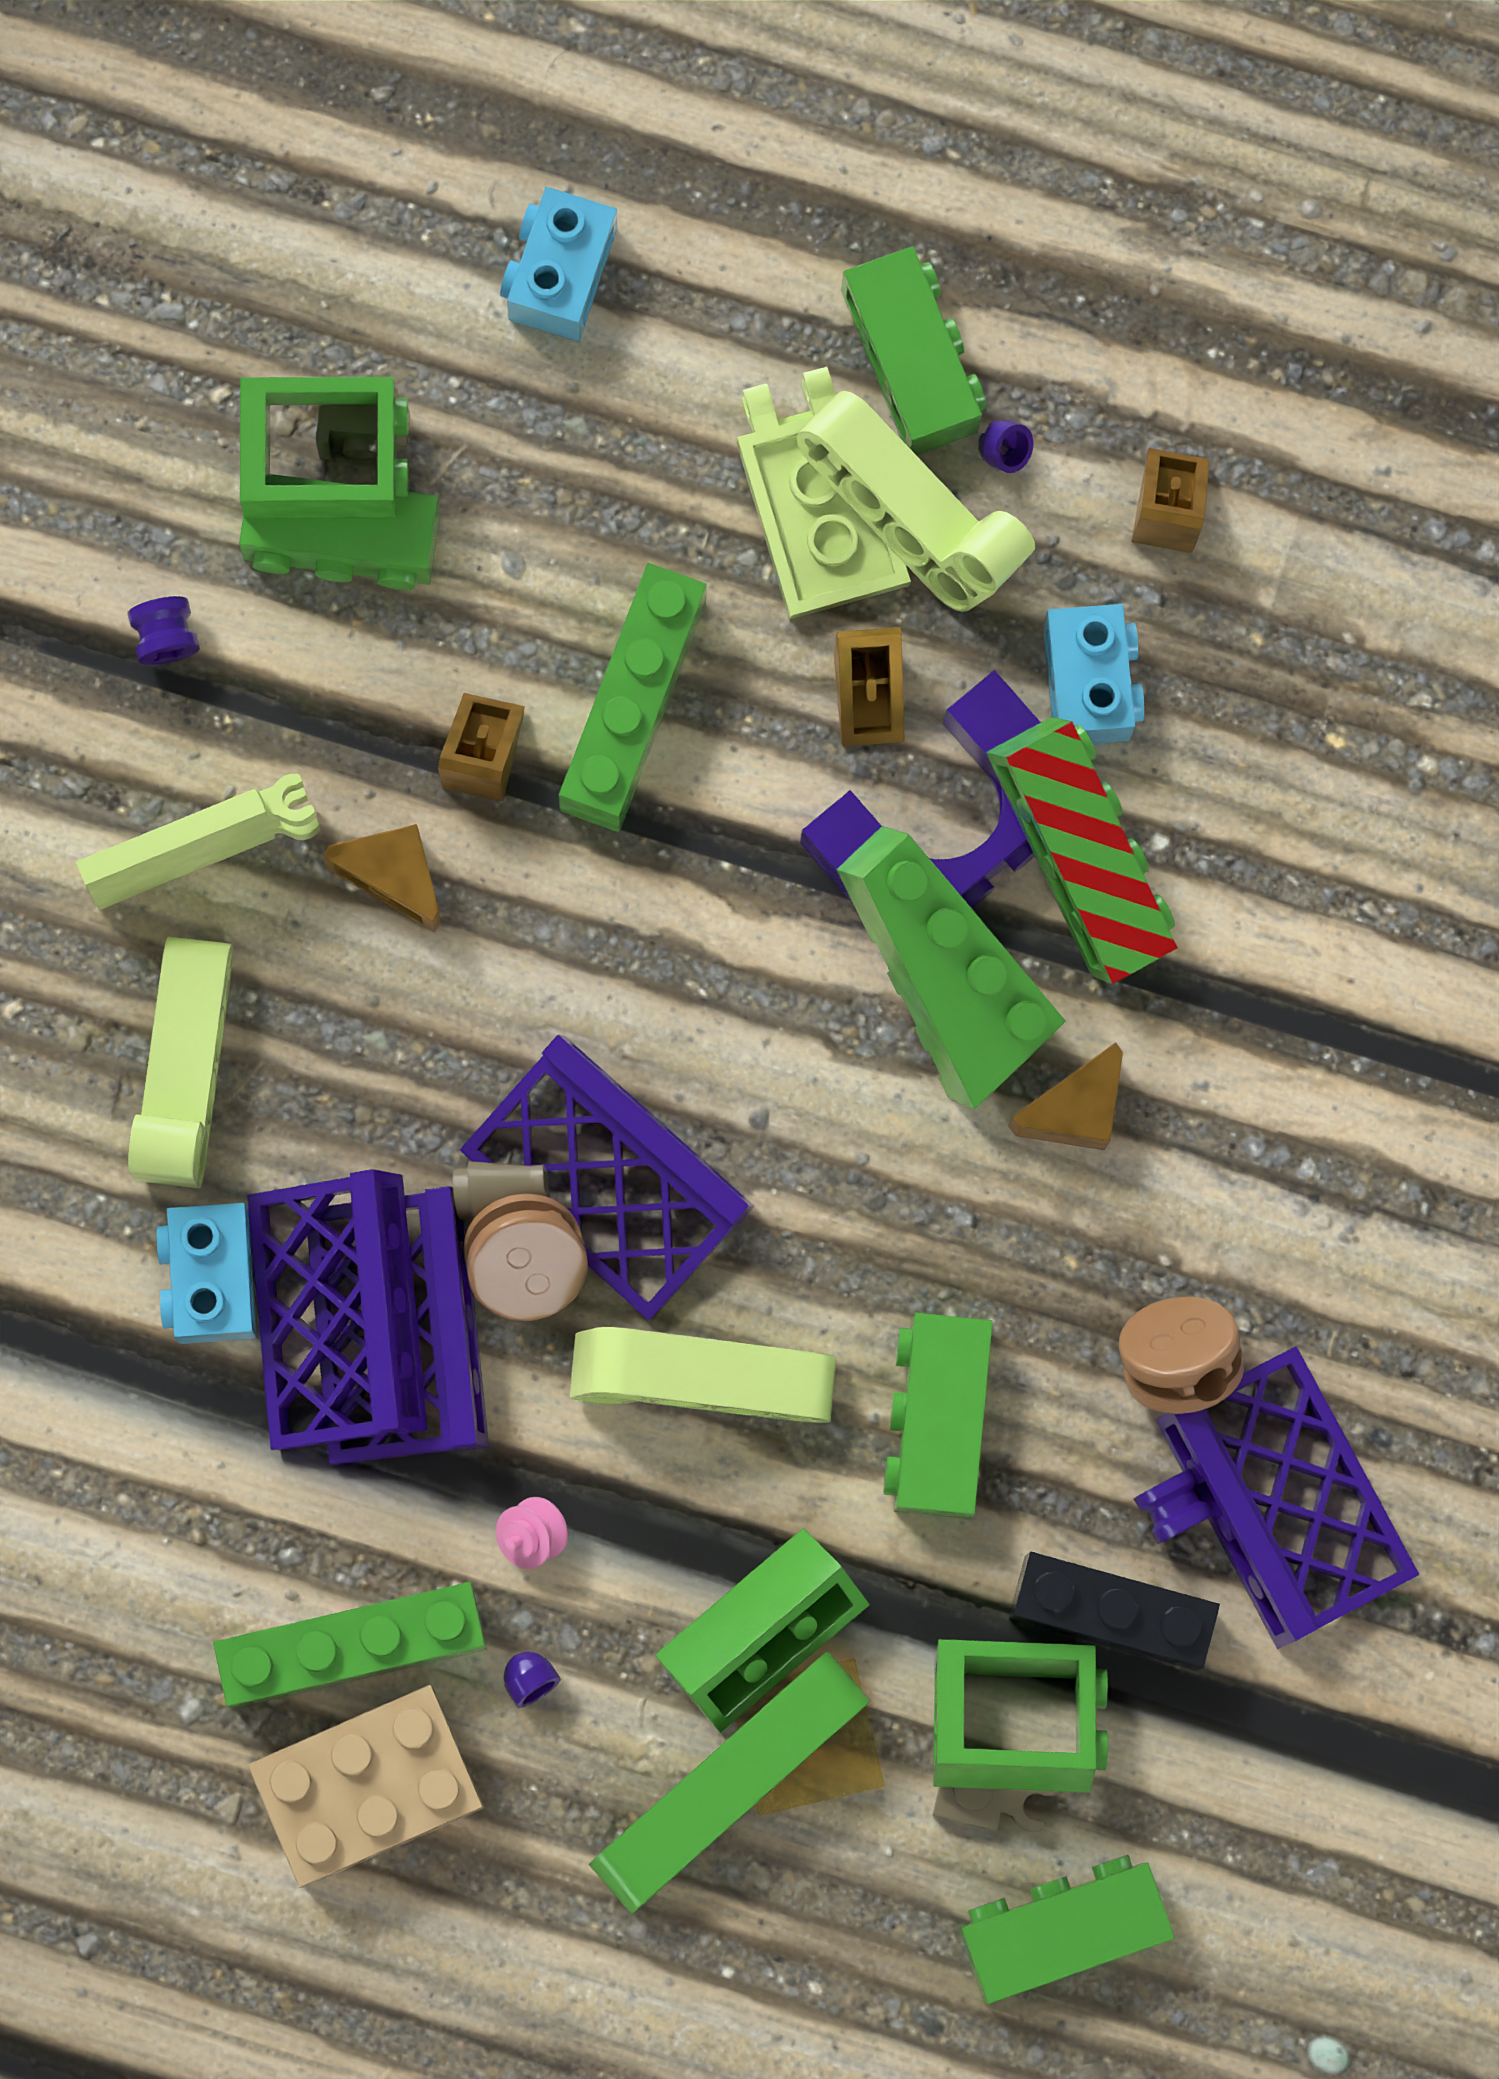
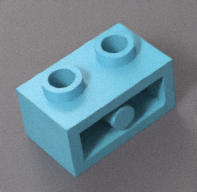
(560, 263)
(1091, 671)
(208, 1273)

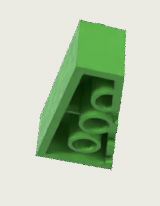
(956, 978)

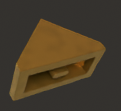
(1171, 501)
(870, 686)
(481, 747)
(391, 870)
(1077, 1108)

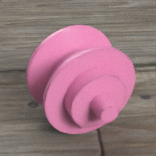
(531, 1532)

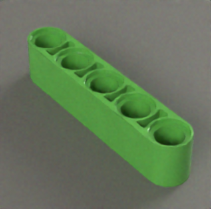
(729, 1782)

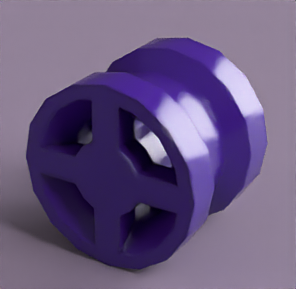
(163, 630)
(1173, 1506)

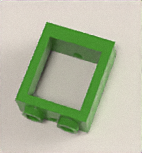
(264, 500)
(1011, 1768)

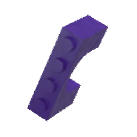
(979, 722)

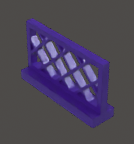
(648, 1139)
(386, 1315)
(452, 1333)
(1249, 1536)

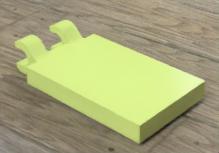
(813, 536)
(198, 841)

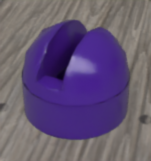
(1011, 435)
(529, 1678)

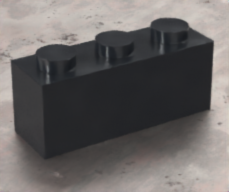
(1114, 1611)

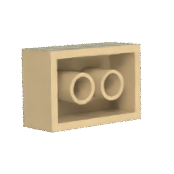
(365, 1786)

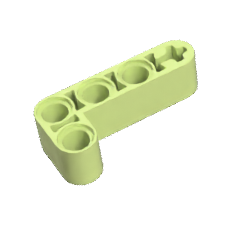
(911, 507)
(183, 1064)
(701, 1374)

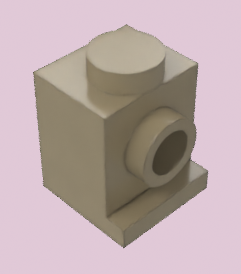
(350, 429)

